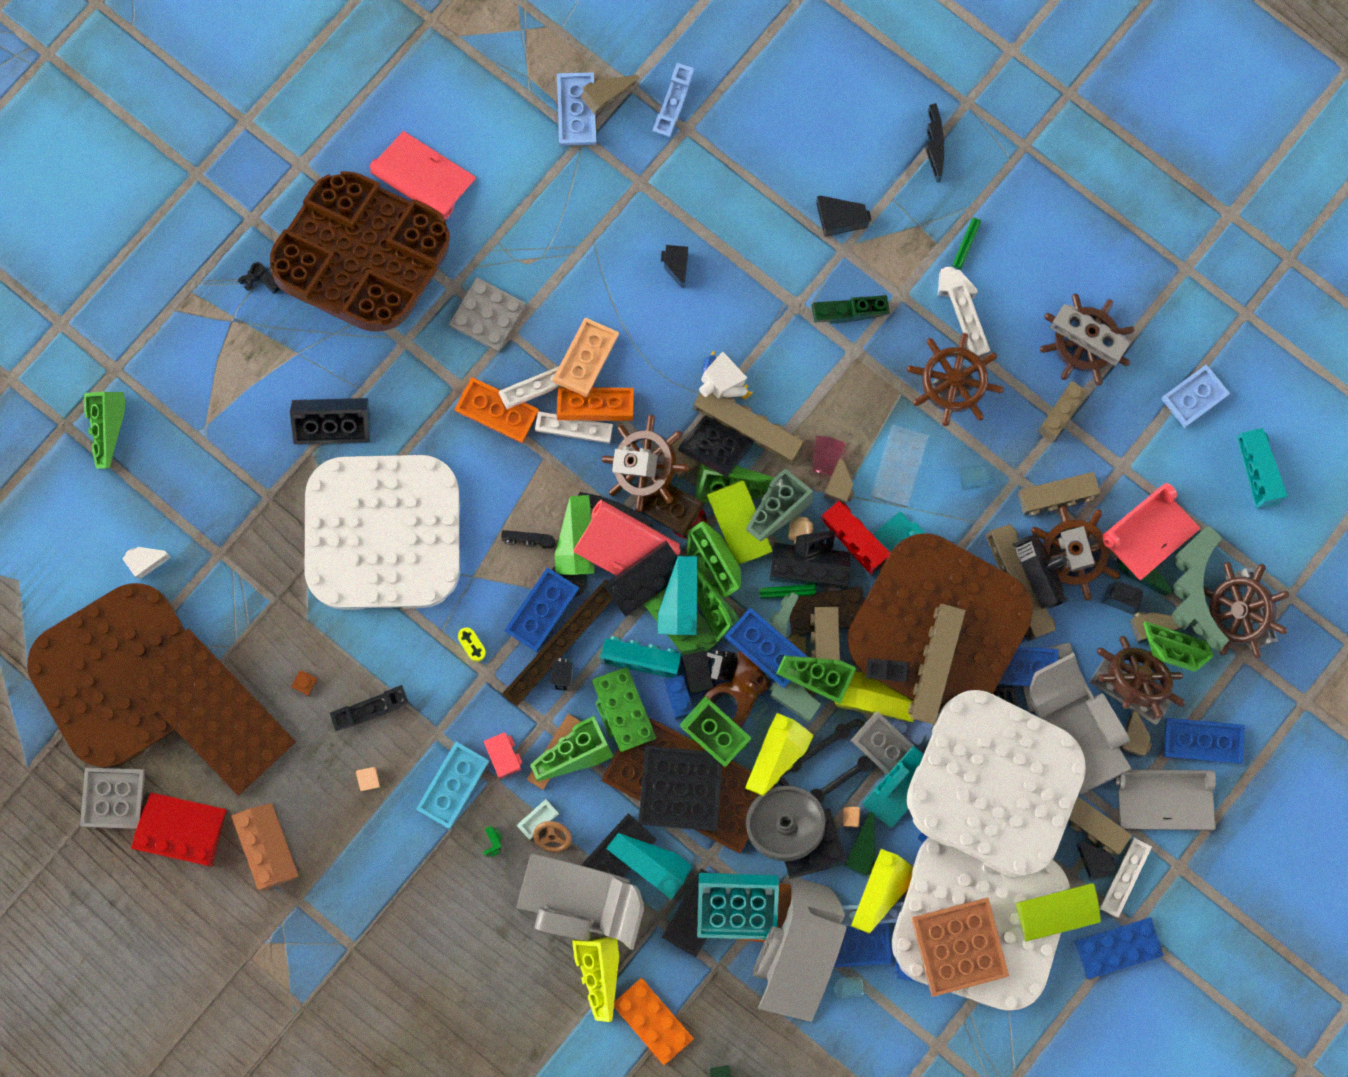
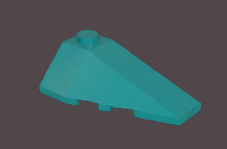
(656, 865)

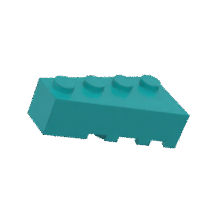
(1261, 469)

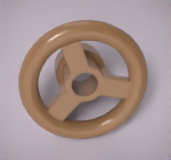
(553, 834)

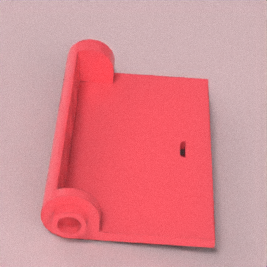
(422, 174)
(1148, 527)
(618, 539)

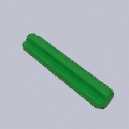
(966, 243)
(782, 591)

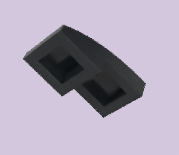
(887, 670)

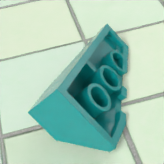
(679, 605)

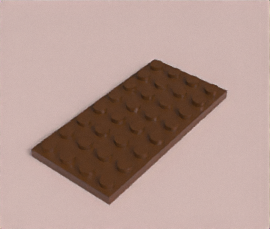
(213, 712)
(735, 800)

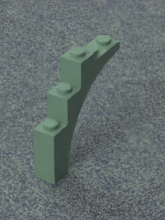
(1190, 587)
(793, 695)

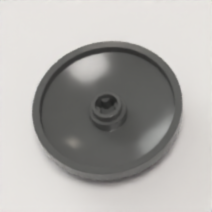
(785, 823)

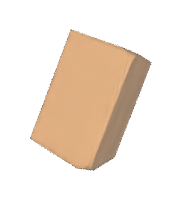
(368, 778)

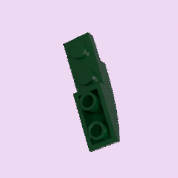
(850, 310)

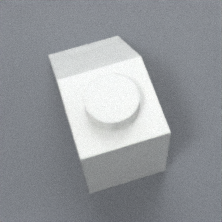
(950, 276)
(144, 560)

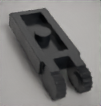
(529, 539)

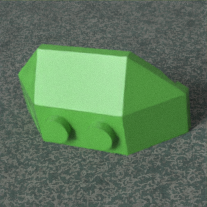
(714, 559)
(1177, 647)

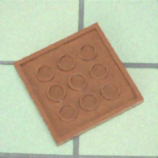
(960, 947)

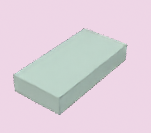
(540, 814)

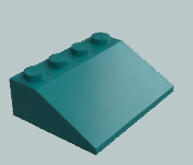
(737, 905)

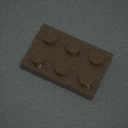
(674, 515)

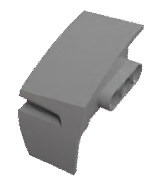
(1066, 702)
(580, 900)
(801, 953)

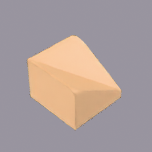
(851, 817)

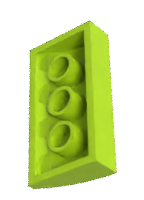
(733, 513)
(1058, 912)

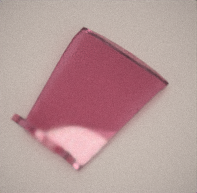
(827, 454)

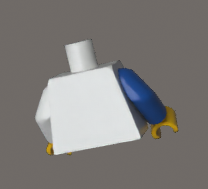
(723, 378)

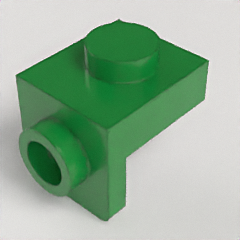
(495, 837)

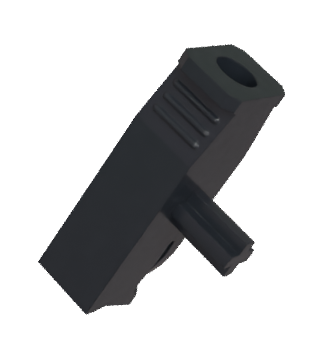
(1041, 571)

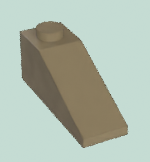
(606, 90)
(1155, 618)

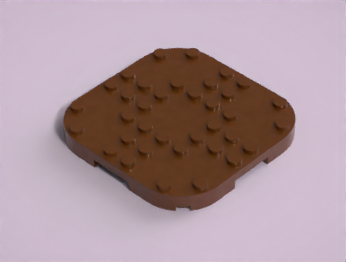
(360, 251)
(901, 608)
(87, 669)

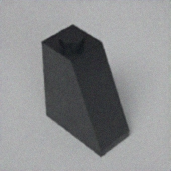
(841, 216)

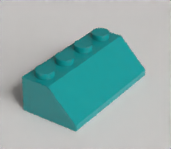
(640, 658)

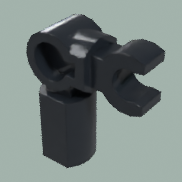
(256, 272)

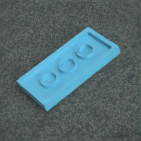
(452, 785)

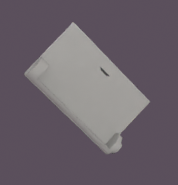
(1171, 794)

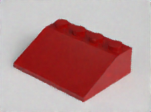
(179, 829)

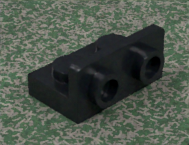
(724, 664)

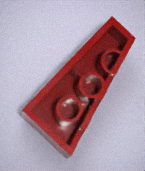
(855, 537)

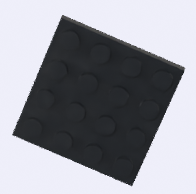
(680, 789)

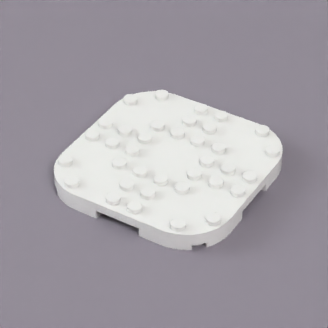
(382, 532)
(996, 783)
(952, 877)

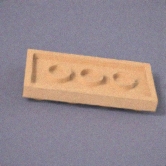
(585, 357)

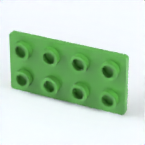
(622, 710)

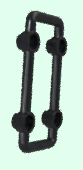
(841, 732)

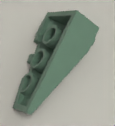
(781, 504)

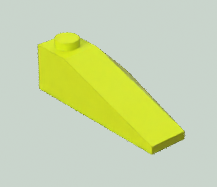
(870, 696)
(781, 749)
(884, 888)
(599, 968)

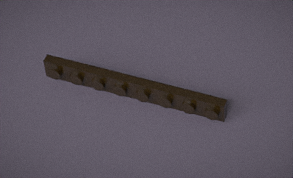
(558, 645)

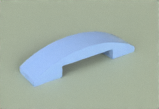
(674, 100)

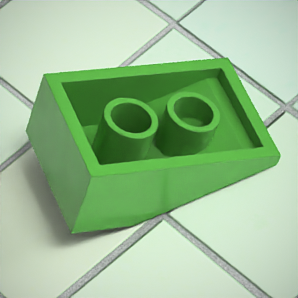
(715, 731)

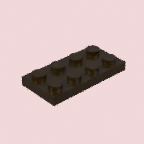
(846, 600)

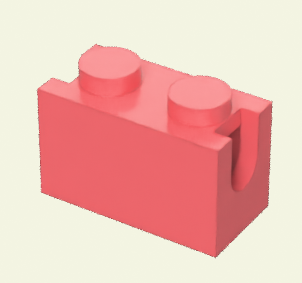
(502, 755)

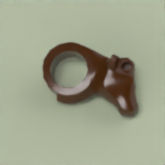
(746, 686)

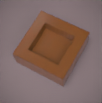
(304, 683)

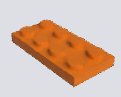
(599, 405)
(486, 407)
(652, 1021)

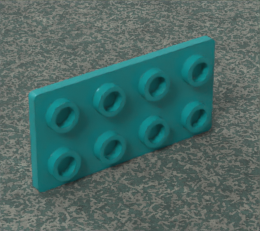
(896, 530)
(889, 797)

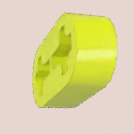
(475, 641)

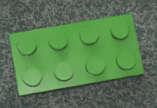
(684, 642)

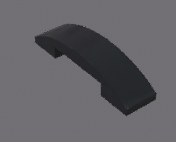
(369, 709)

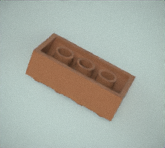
(265, 846)

